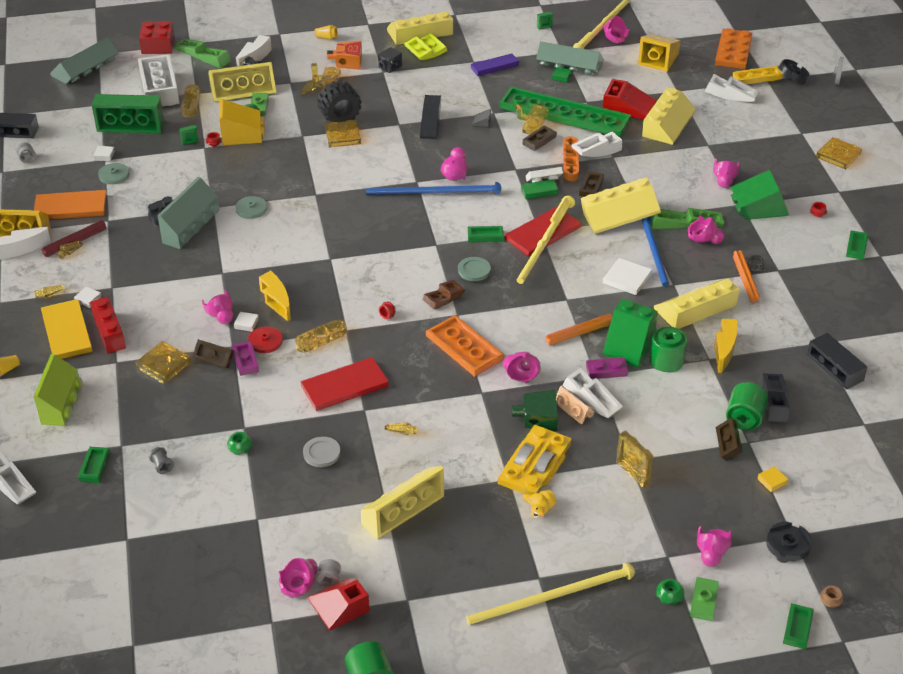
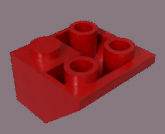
(341, 603)

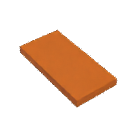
(72, 204)
(465, 345)

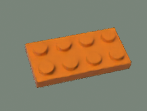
(733, 48)

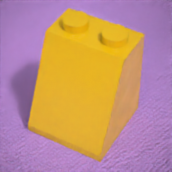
(658, 51)
(240, 124)

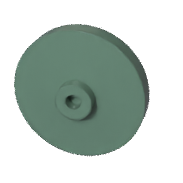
(113, 173)
(251, 207)
(474, 269)

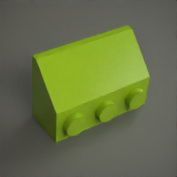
(57, 392)

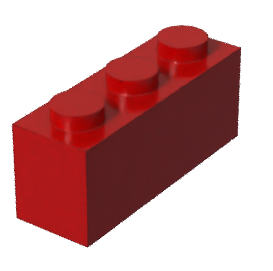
(107, 325)

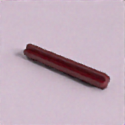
(76, 236)

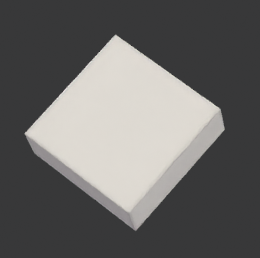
(103, 153)
(87, 295)
(246, 321)

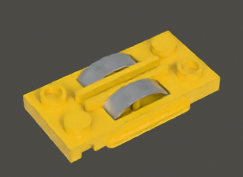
(535, 461)

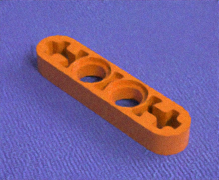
(570, 158)

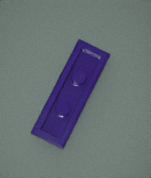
(494, 64)

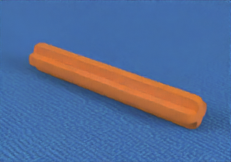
(746, 276)
(579, 329)

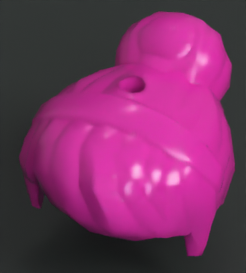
(616, 30)
(455, 166)
(725, 172)
(705, 230)
(220, 307)
(518, 370)
(713, 545)
(298, 571)

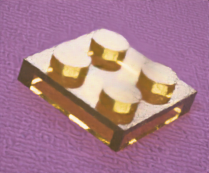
(342, 133)
(839, 153)
(163, 362)
(634, 458)

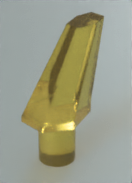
(312, 84)
(68, 249)
(48, 291)
(401, 428)

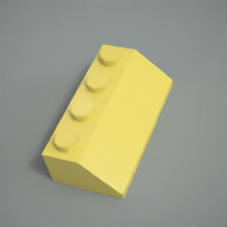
(436, 24)
(242, 81)
(668, 116)
(620, 205)
(699, 303)
(404, 501)

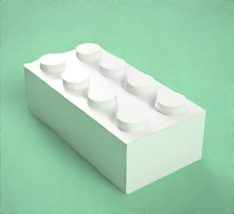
(159, 78)

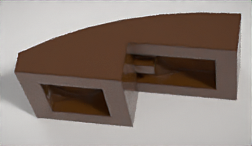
(444, 295)

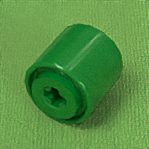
(668, 349)
(747, 405)
(368, 659)

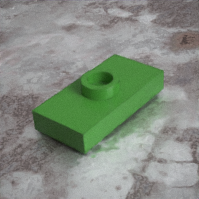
(260, 101)
(704, 599)

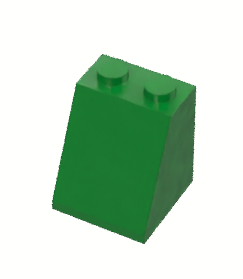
(759, 197)
(630, 332)

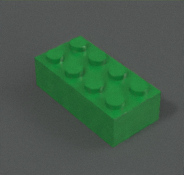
(128, 113)

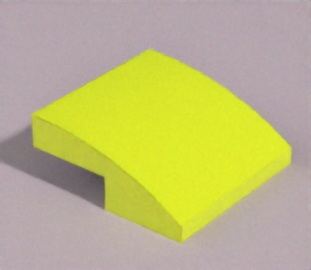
(426, 47)

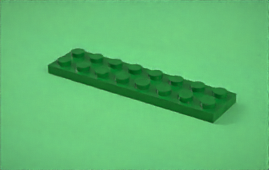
(567, 111)

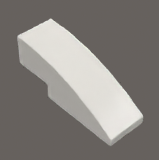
(256, 50)
(731, 89)
(598, 145)
(23, 242)
(592, 393)
(13, 482)

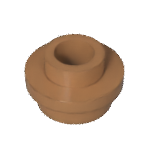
(831, 596)

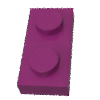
(245, 358)
(607, 368)

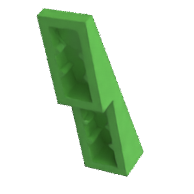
(199, 50)
(673, 219)

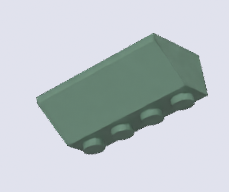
(569, 57)
(85, 61)
(187, 213)

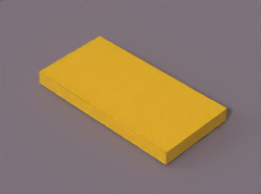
(66, 329)

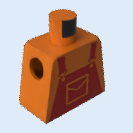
(347, 55)

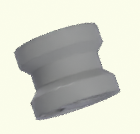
(26, 157)
(328, 572)

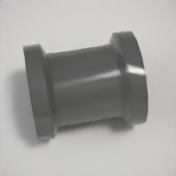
(162, 462)

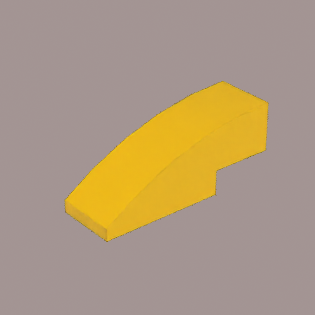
(275, 294)
(725, 343)

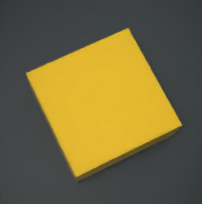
(773, 479)

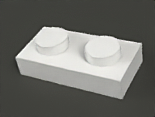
(539, 175)

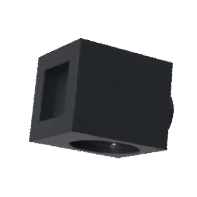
(390, 60)

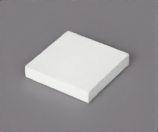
(627, 276)

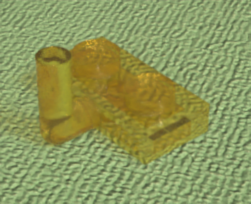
(330, 74)
(534, 119)

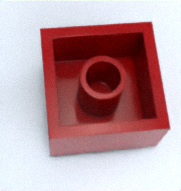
(157, 37)

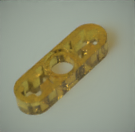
(191, 92)
(308, 340)

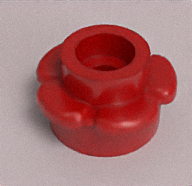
(213, 139)
(818, 209)
(387, 310)

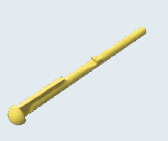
(590, 35)
(567, 202)
(628, 571)

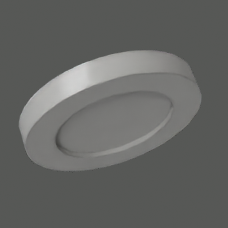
(837, 71)
(321, 451)

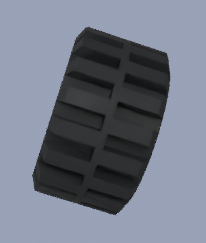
(332, 95)

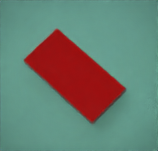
(528, 235)
(344, 383)

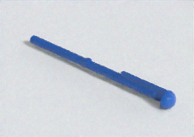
(435, 189)
(653, 246)

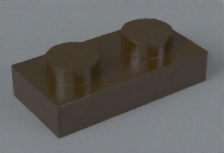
(539, 138)
(591, 183)
(213, 353)
(728, 439)

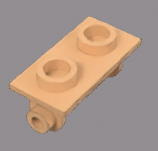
(573, 405)

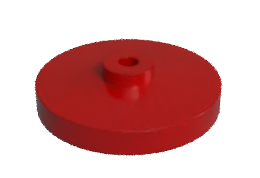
(265, 339)

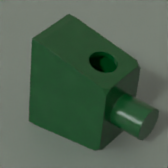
(538, 409)

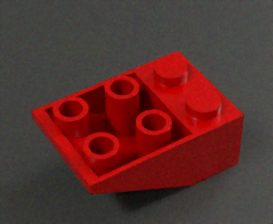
(628, 99)

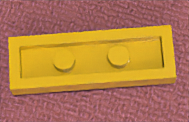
(758, 75)

